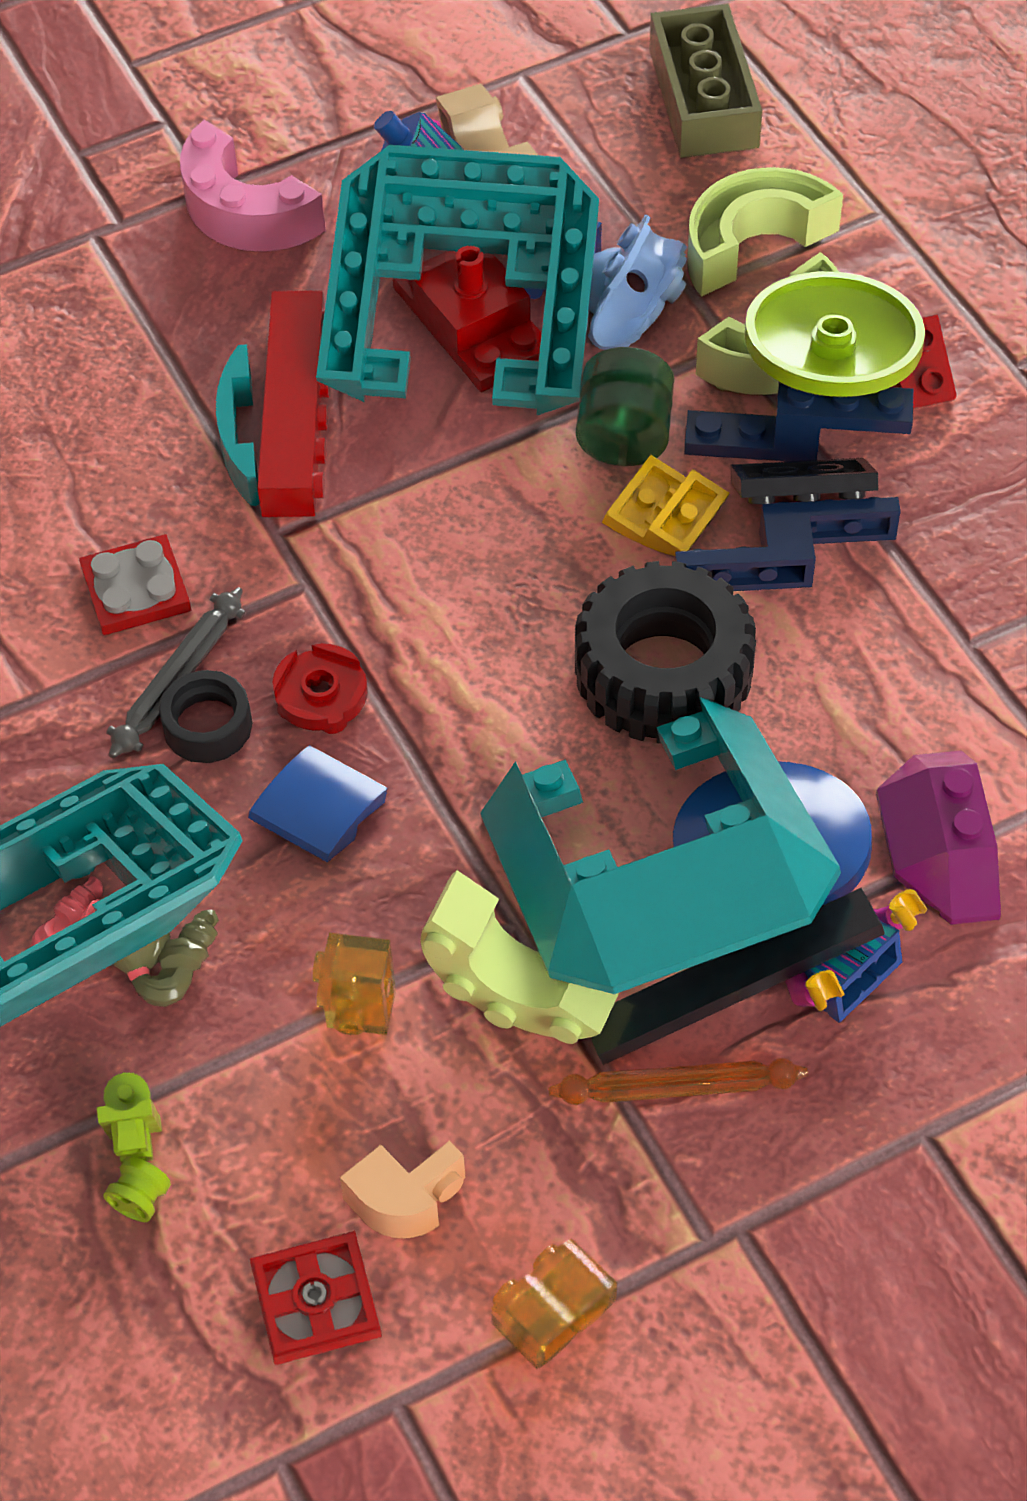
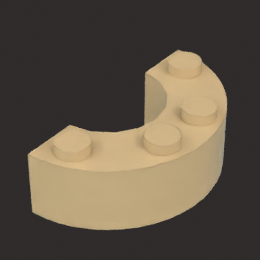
(474, 121)

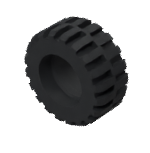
(654, 604)

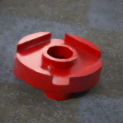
(324, 710)

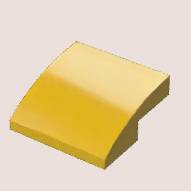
(665, 507)

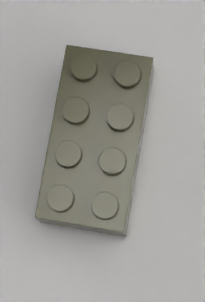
(705, 80)

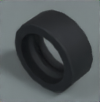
(201, 687)

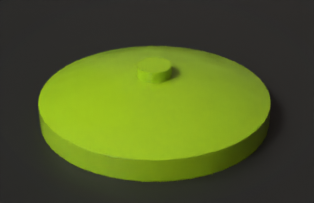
(834, 334)

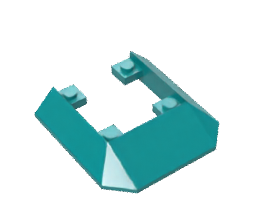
(451, 200)
(152, 837)
(641, 921)

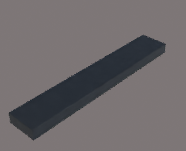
(735, 976)

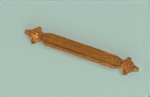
(678, 1081)

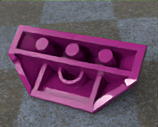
(942, 835)

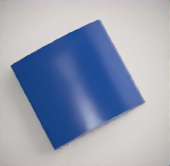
(317, 803)

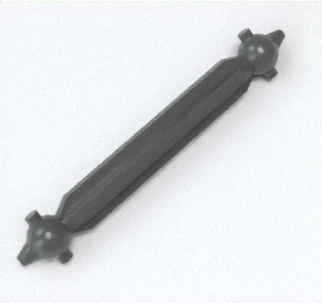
(183, 661)

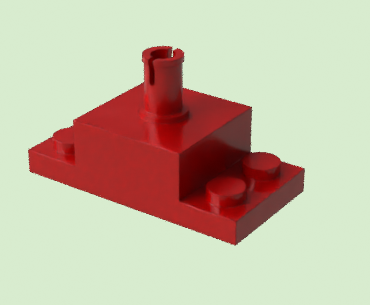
(473, 311)

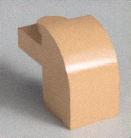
(400, 1201)

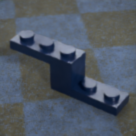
(797, 424)
(789, 538)

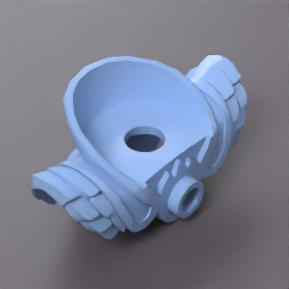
(620, 311)

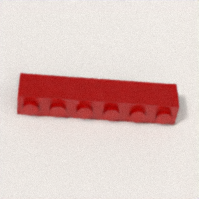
(293, 408)

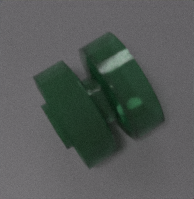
(625, 406)

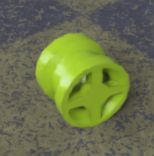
(137, 1189)

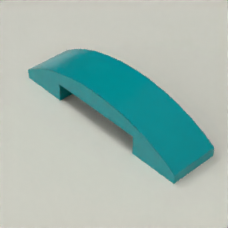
(232, 392)

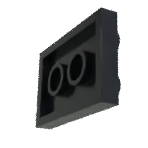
(804, 479)

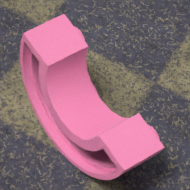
(242, 213)

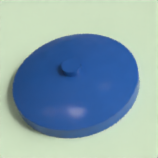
(829, 801)

